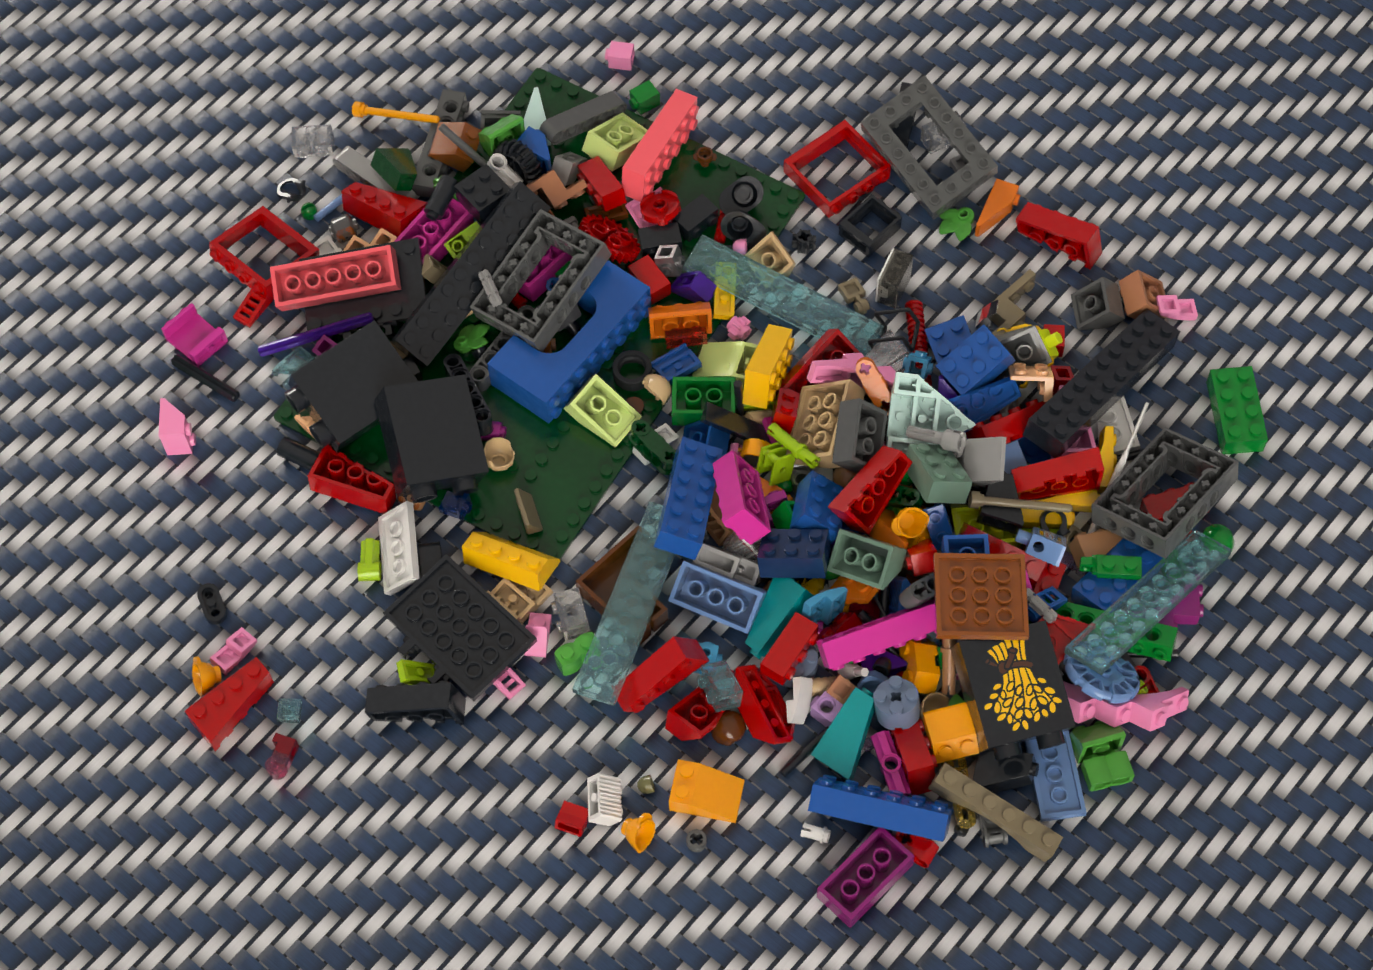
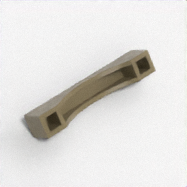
(1024, 829)

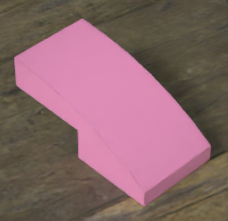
(1176, 308)
(234, 651)

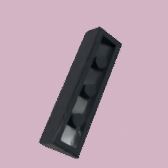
(732, 423)

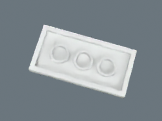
(398, 548)

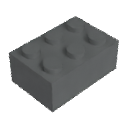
(858, 433)

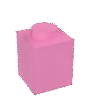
(620, 55)

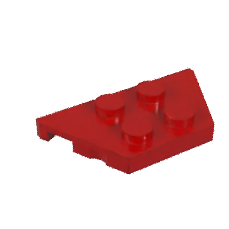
(1062, 632)

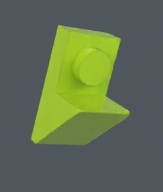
(414, 672)

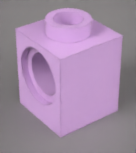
(825, 700)

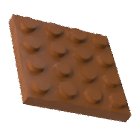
(980, 596)

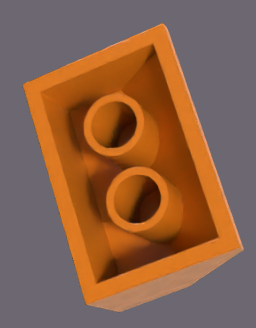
(679, 316)

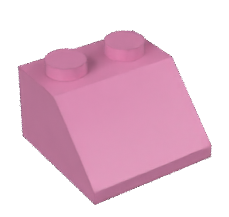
(175, 430)

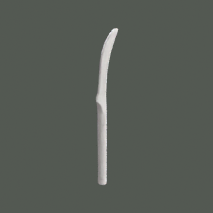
(1121, 464)

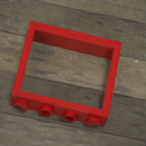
(821, 145)
(273, 225)

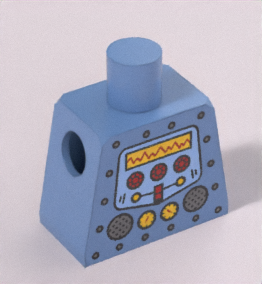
(1051, 547)

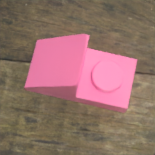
(539, 625)

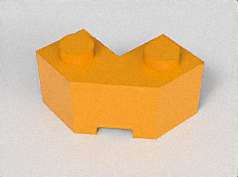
(921, 664)

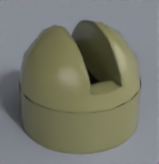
(646, 785)

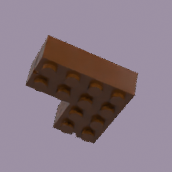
(599, 581)

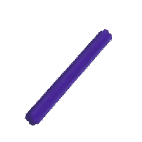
(315, 334)

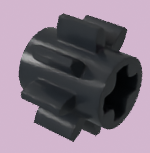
(803, 241)

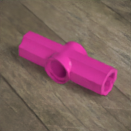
(886, 752)

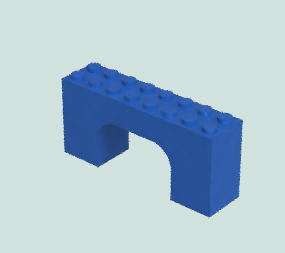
(550, 380)

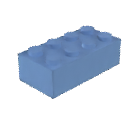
(717, 596)

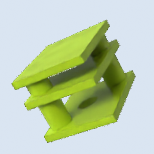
(774, 458)

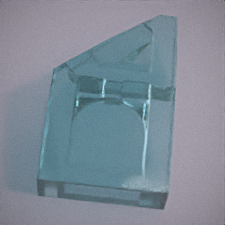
(293, 362)

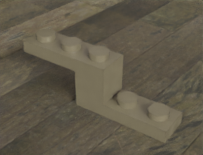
(1007, 312)

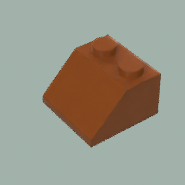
(449, 153)

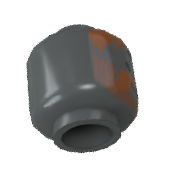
(343, 228)

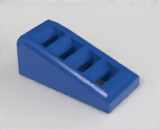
(1055, 604)

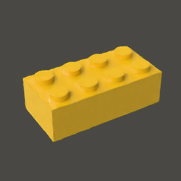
(768, 366)

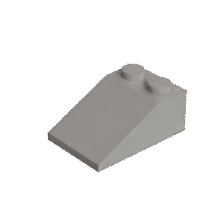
(983, 460)

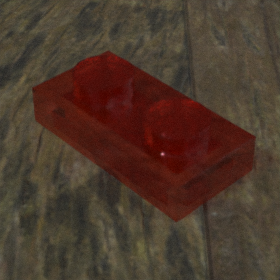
(691, 336)

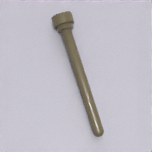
(977, 500)

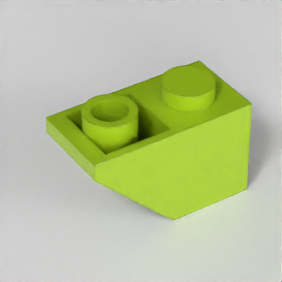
(458, 242)

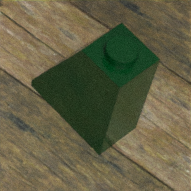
(395, 167)

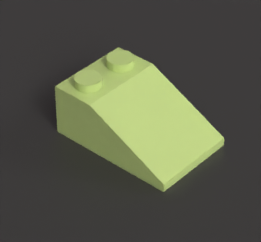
(614, 140)
(602, 411)

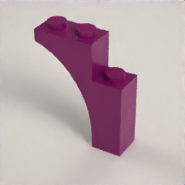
(1187, 611)

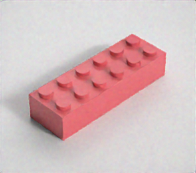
(660, 145)
(335, 278)

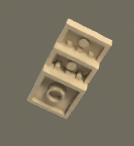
(519, 599)

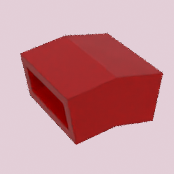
(572, 818)

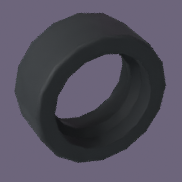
(626, 357)

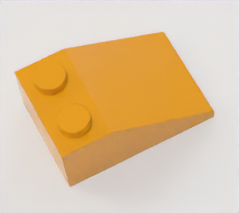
(705, 792)

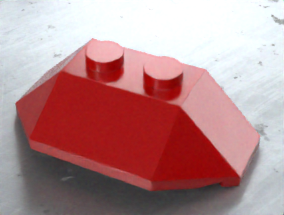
(763, 707)

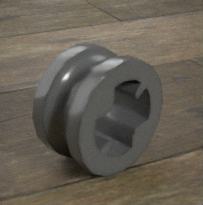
(697, 834)

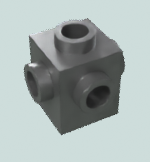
(670, 260)

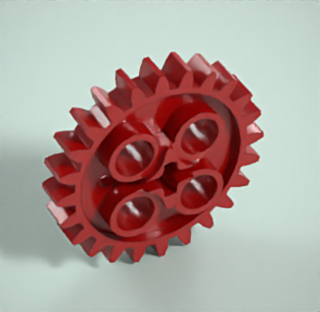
(618, 240)

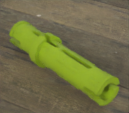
(799, 450)

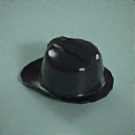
(741, 195)
(742, 226)

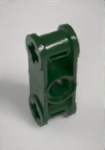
(652, 446)

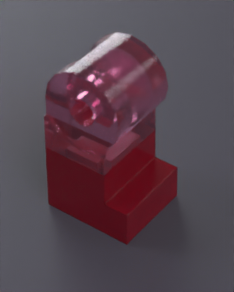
(282, 757)

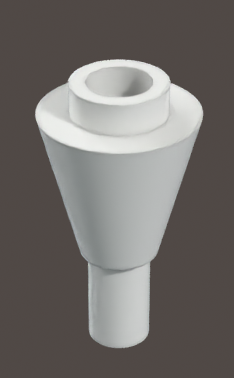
(853, 671)

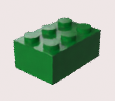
(692, 393)

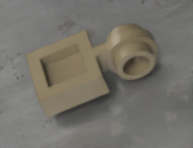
(853, 291)

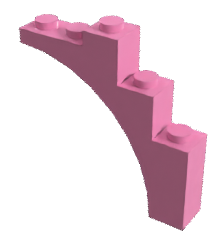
(843, 369)
(1144, 710)

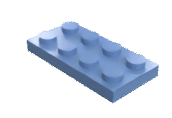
(1057, 782)

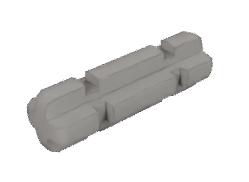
(490, 288)
(1041, 607)

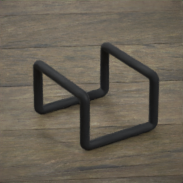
(877, 314)

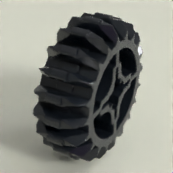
(520, 159)

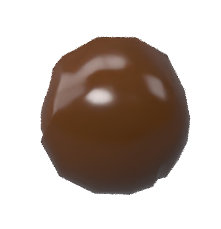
(729, 728)

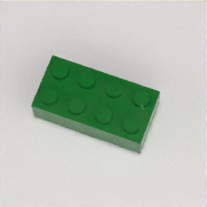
(1236, 410)

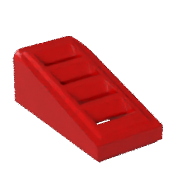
(254, 315)

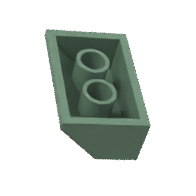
(865, 559)

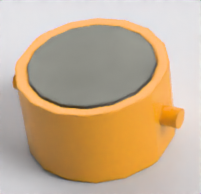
(751, 450)

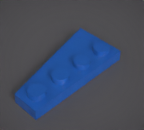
(987, 400)

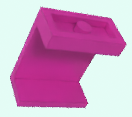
(193, 335)

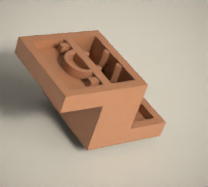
(553, 191)

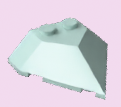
(919, 405)

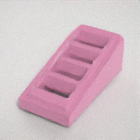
(514, 678)

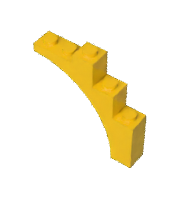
(1083, 500)

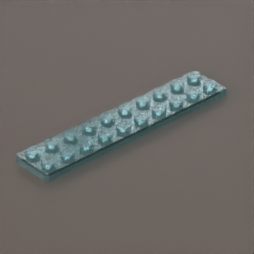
(779, 294)
(1147, 602)
(625, 614)

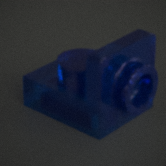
(456, 505)

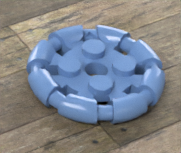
(1115, 685)

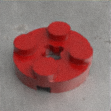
(669, 208)

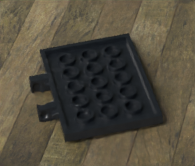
(385, 307)
(458, 628)

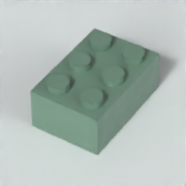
(938, 474)

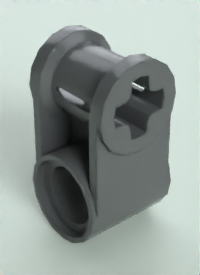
(991, 832)

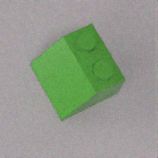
(505, 128)
(1096, 740)

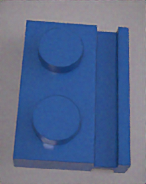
(676, 363)

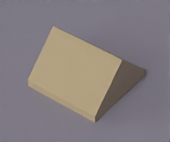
(772, 255)

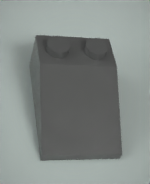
(1025, 347)

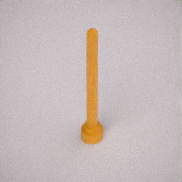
(361, 109)

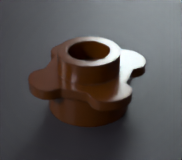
(705, 152)

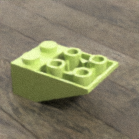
(725, 359)

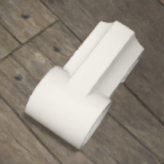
(503, 169)

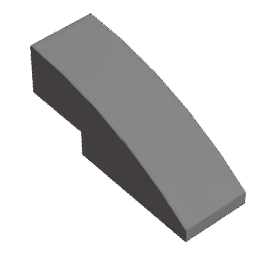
(728, 564)

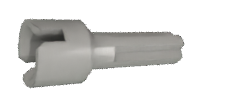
(949, 440)

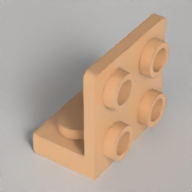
(1038, 373)

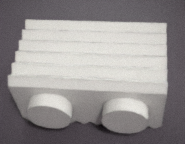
(604, 799)

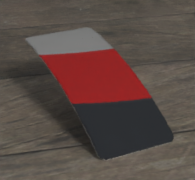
(987, 311)

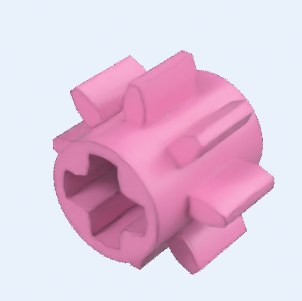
(739, 328)

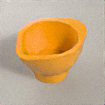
(910, 522)
(204, 676)
(639, 831)

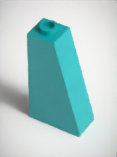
(778, 607)
(845, 737)

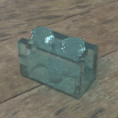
(720, 686)

